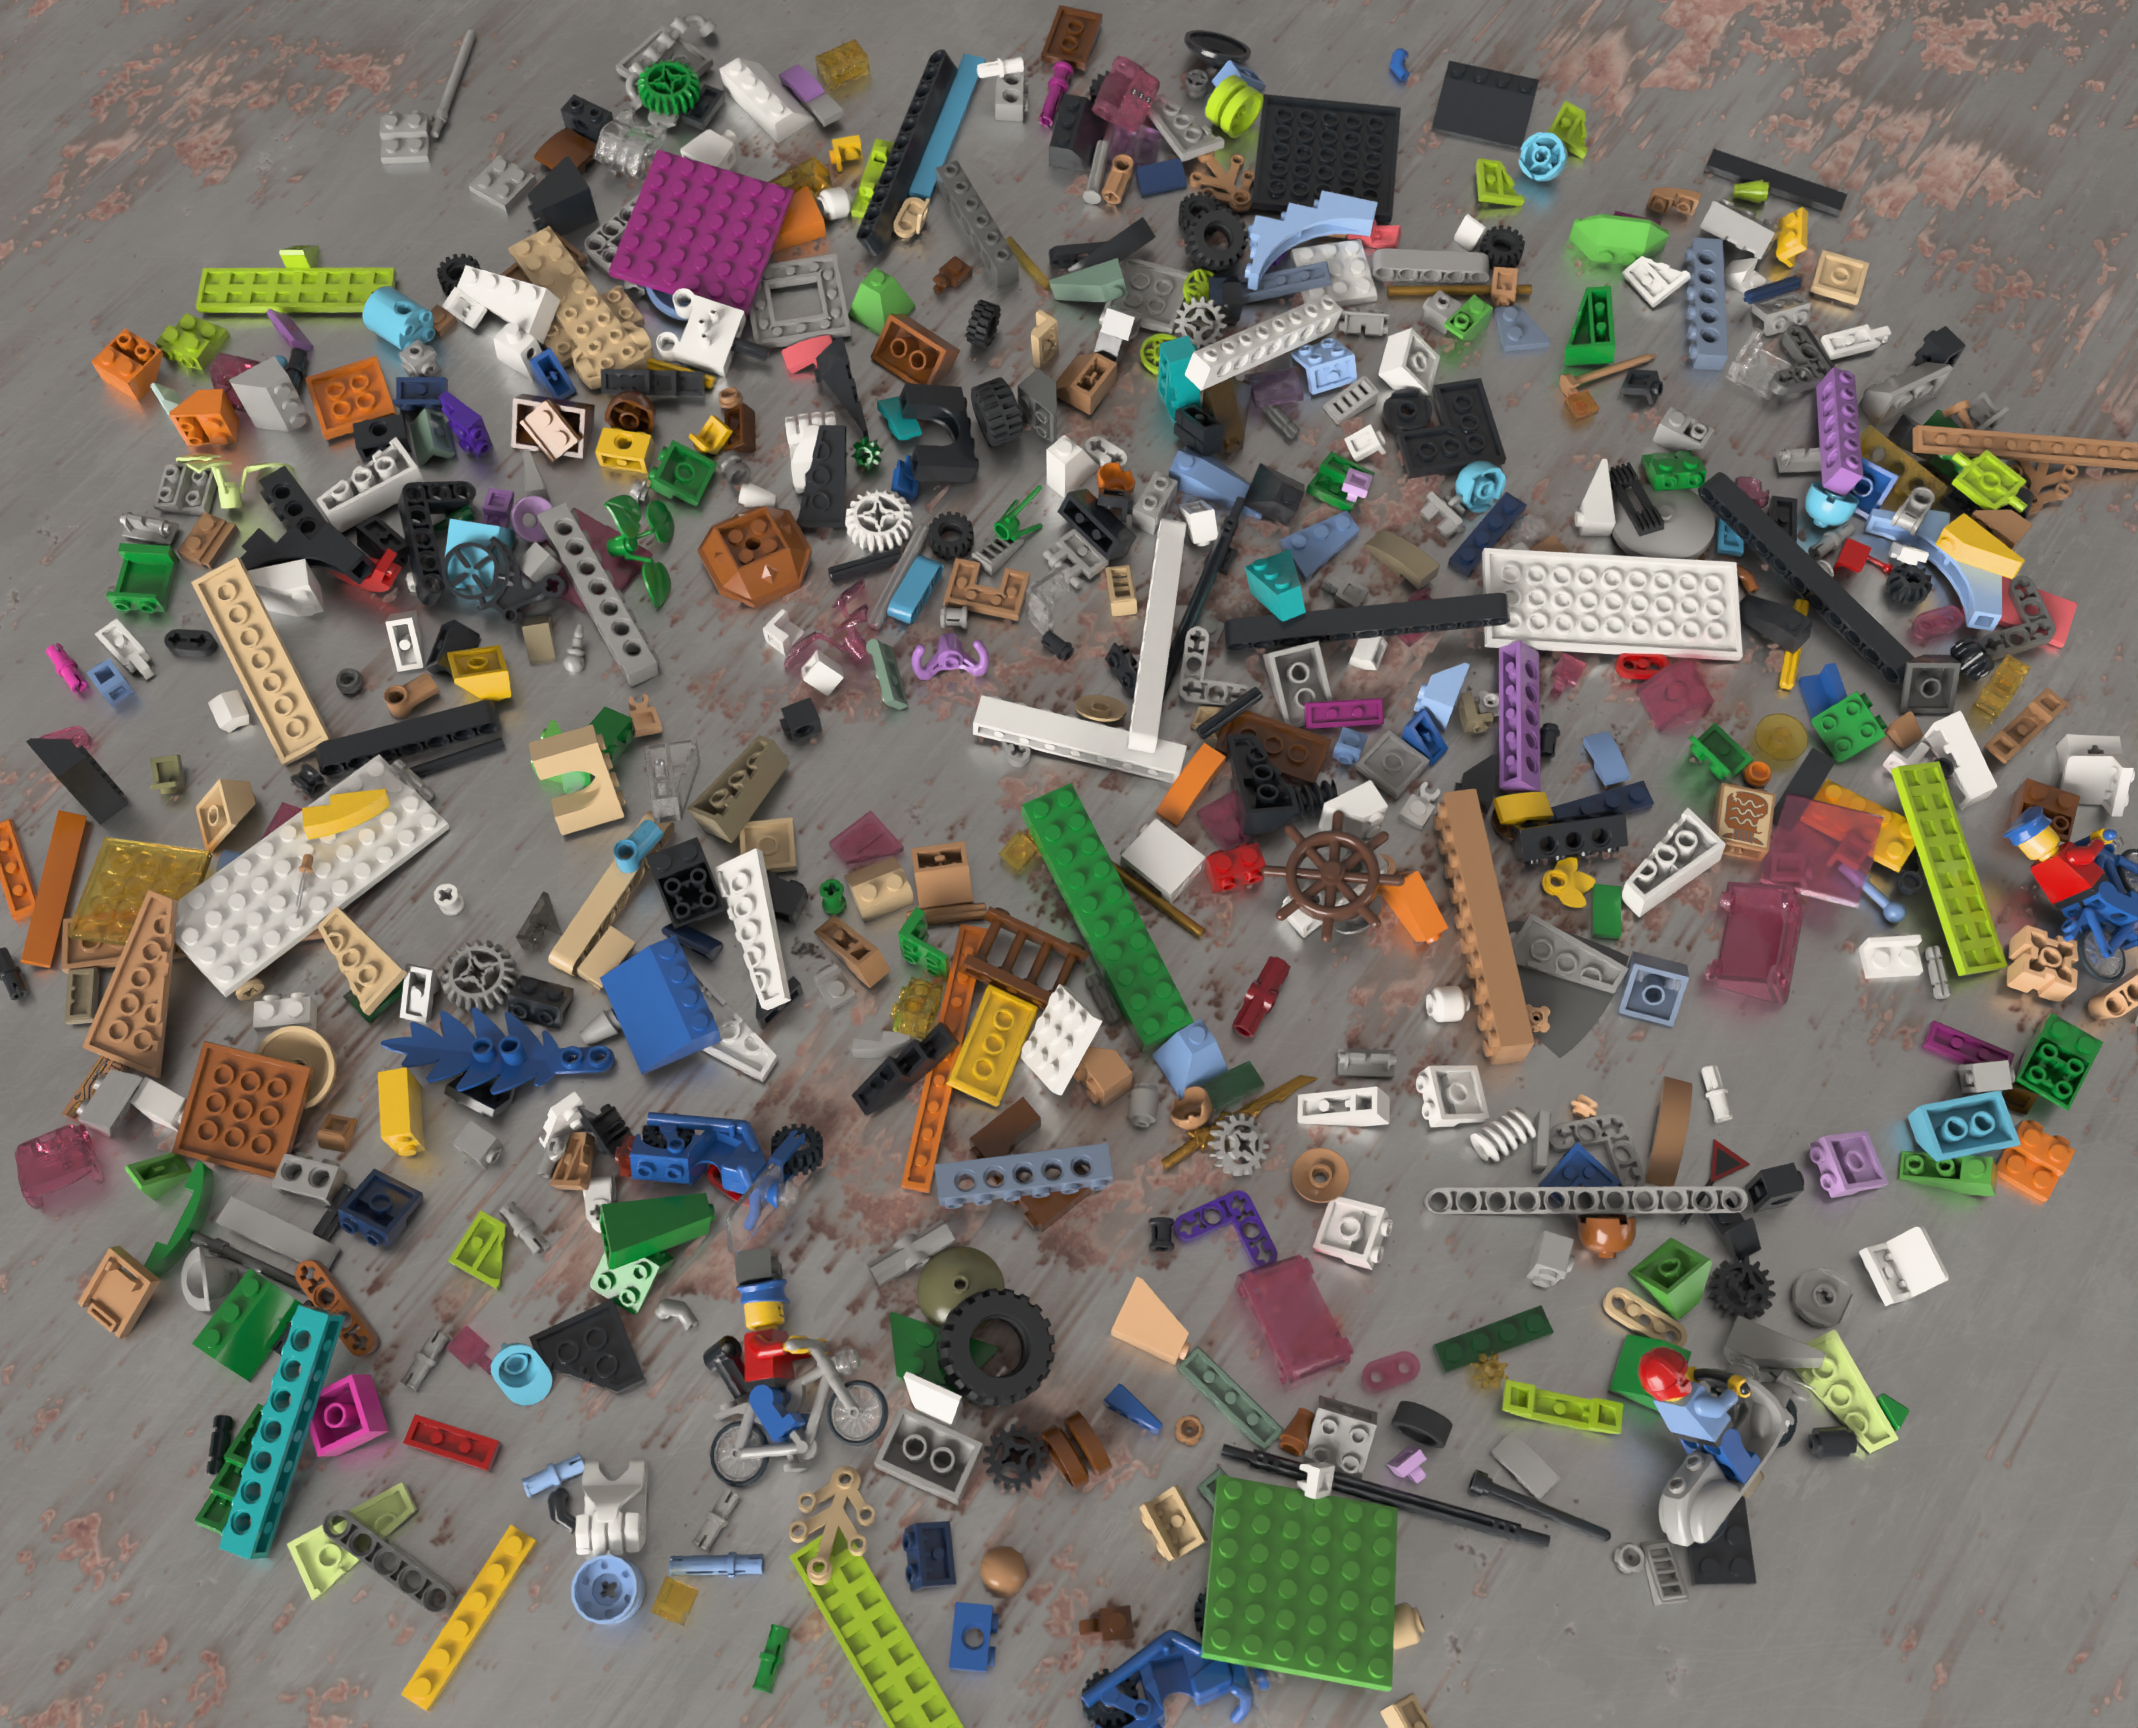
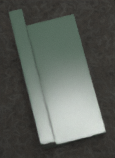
(431, 436)

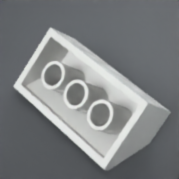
(764, 98)

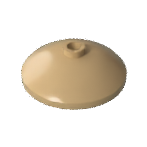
(304, 1047)

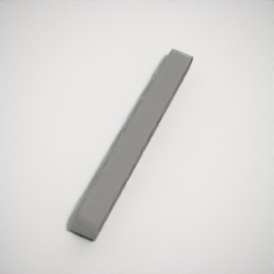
(1598, 1195)

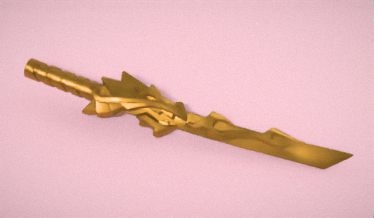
(1202, 1136)

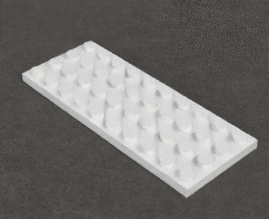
(1615, 603)
(249, 908)

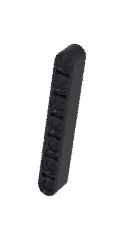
(408, 737)

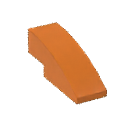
(1191, 785)

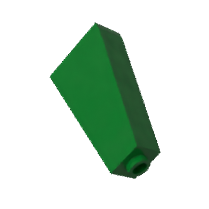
(652, 1225)

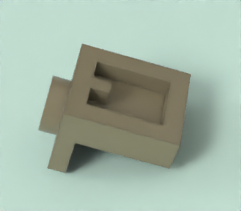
(1470, 715)

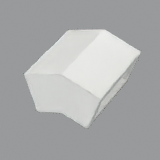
(1368, 653)
(229, 710)

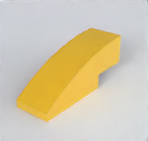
(344, 812)

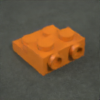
(2036, 1162)

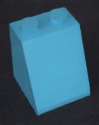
(465, 531)

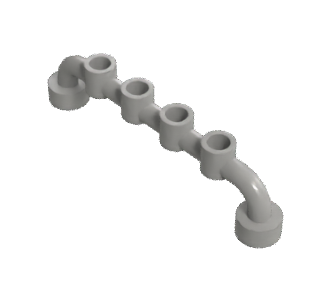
(665, 40)

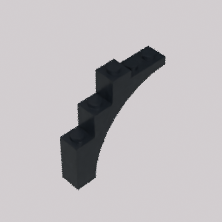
(326, 550)

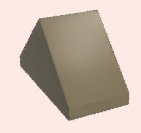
(539, 638)

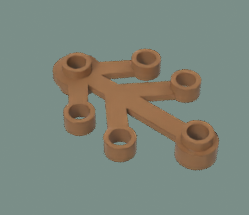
(1237, 198)
(2039, 479)

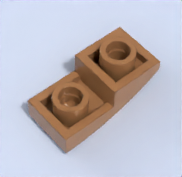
(1668, 198)

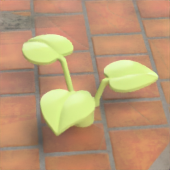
(228, 491)

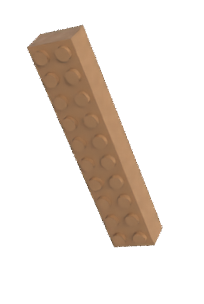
(1483, 928)

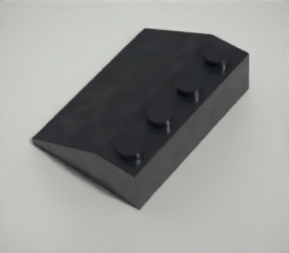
(1485, 105)

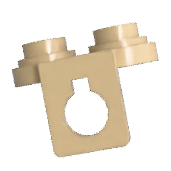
(911, 217)

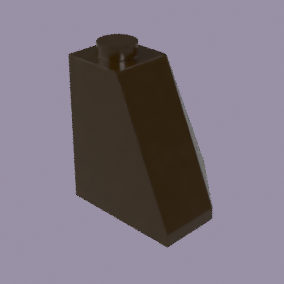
(1229, 405)

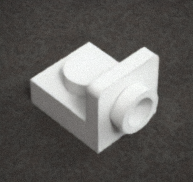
(1365, 443)

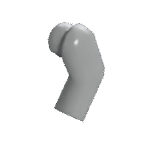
(554, 1151)
(676, 1308)

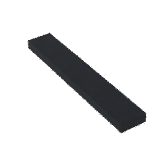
(1780, 183)

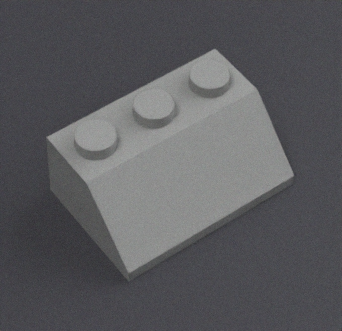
(1904, 391)
(270, 397)
(929, 1455)

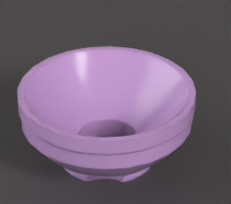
(531, 505)

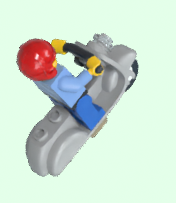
(1722, 1453)

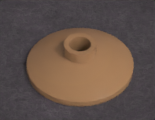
(1320, 1163)

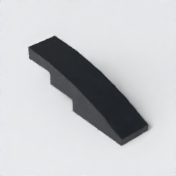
(653, 382)
(901, 1073)

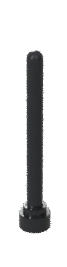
(1483, 1485)

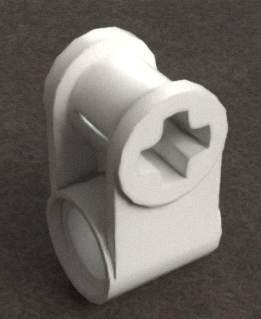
(601, 1191)

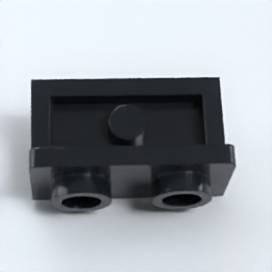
(539, 1001)
(480, 1097)

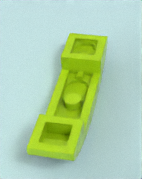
(1562, 1409)

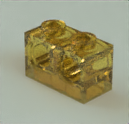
(842, 64)
(2002, 686)
(916, 1007)

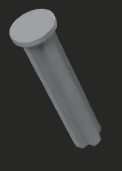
(1092, 194)

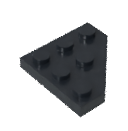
(592, 1349)

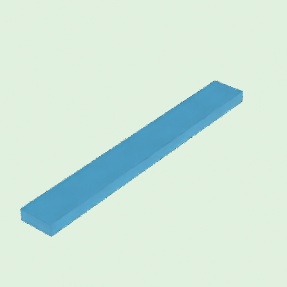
(946, 127)

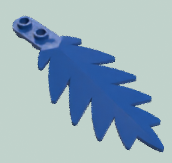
(492, 1053)

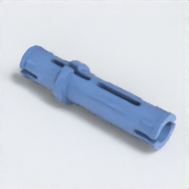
(717, 1564)

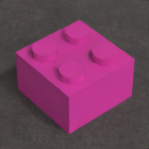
(347, 1416)

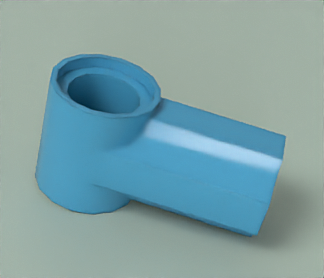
(638, 845)

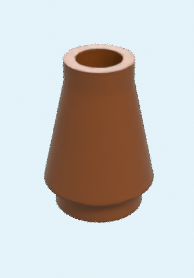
(1297, 1433)

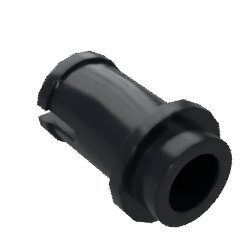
(1063, 649)
(1549, 734)

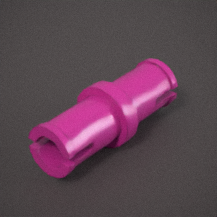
(66, 667)

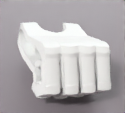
(801, 442)
(613, 1510)

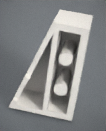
(1954, 741)

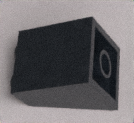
(562, 200)

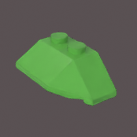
(1618, 238)

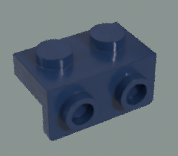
(419, 393)

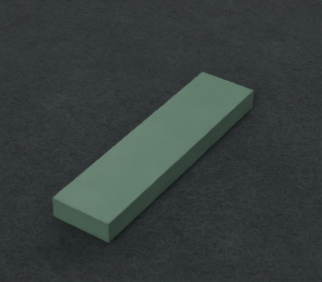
(1230, 1399)

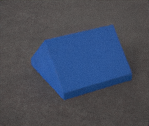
(1872, 487)

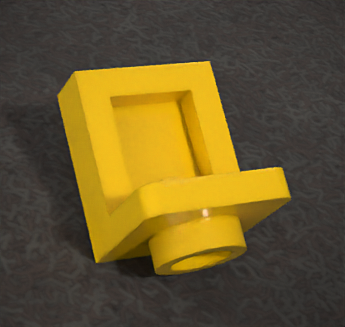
(711, 437)

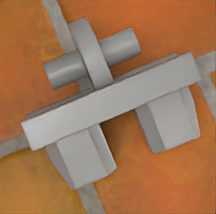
(1451, 521)

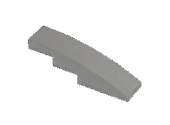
(275, 1233)

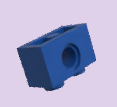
(967, 1618)

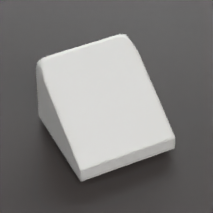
(1469, 233)

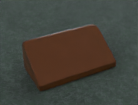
(742, 423)

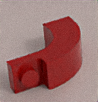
(380, 578)

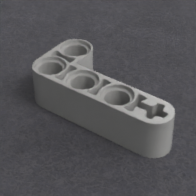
(605, 240)

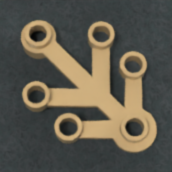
(833, 1518)

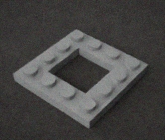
(796, 272)

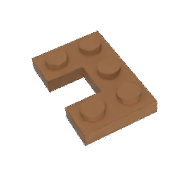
(1000, 602)

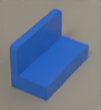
(1822, 690)

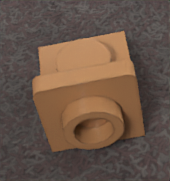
(1504, 286)

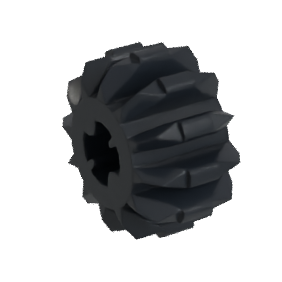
(1909, 584)
(1973, 658)

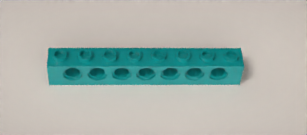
(284, 1448)

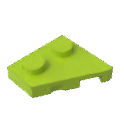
(1571, 128)
(1495, 184)
(482, 1250)

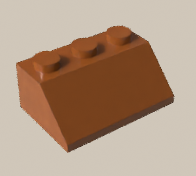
(914, 351)

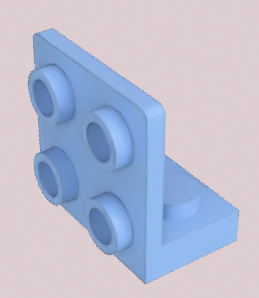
(1327, 365)

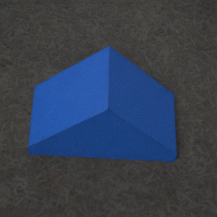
(551, 375)
(1424, 737)

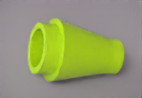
(1752, 191)

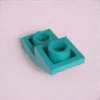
(902, 428)

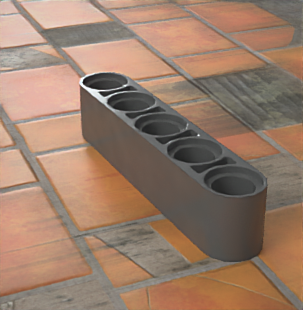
(374, 1560)

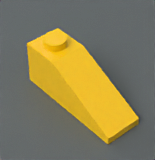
(1975, 546)

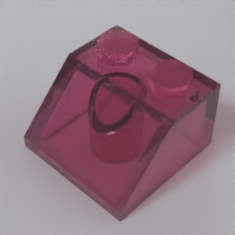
(1675, 695)

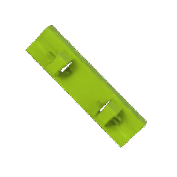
(871, 175)

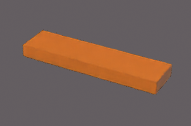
(15, 873)

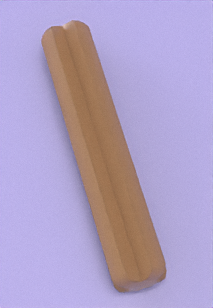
(954, 913)

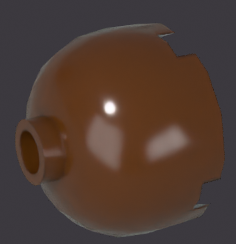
(631, 412)

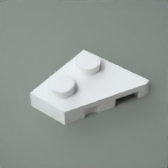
(1654, 280)
(563, 1118)

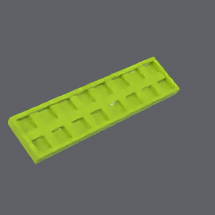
(290, 289)
(1949, 868)
(876, 1640)

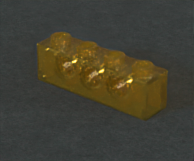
(1872, 440)

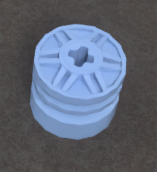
(591, 1585)

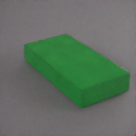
(1606, 911)

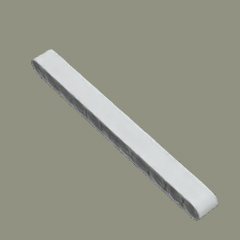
(1156, 636)

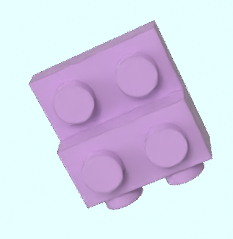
(1847, 1163)

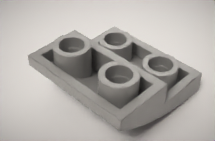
(185, 490)

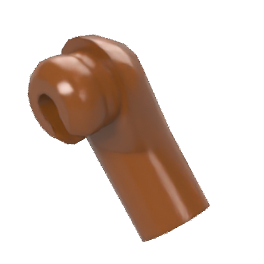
(1747, 580)

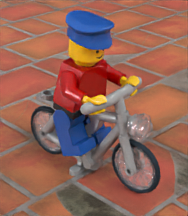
(854, 1413)

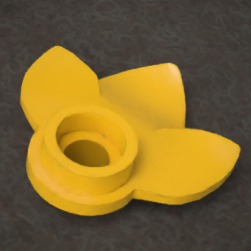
(1571, 883)

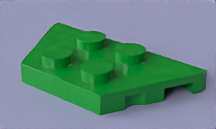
(916, 1350)

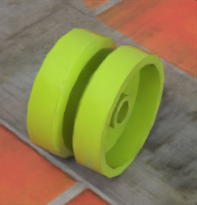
(1234, 106)

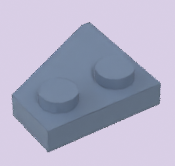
(1518, 330)

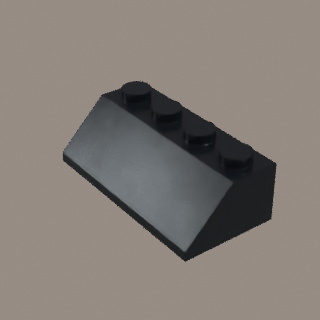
(80, 776)

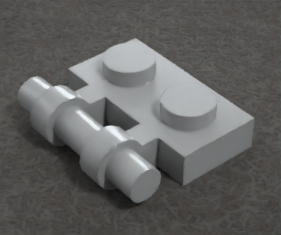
(1080, 553)

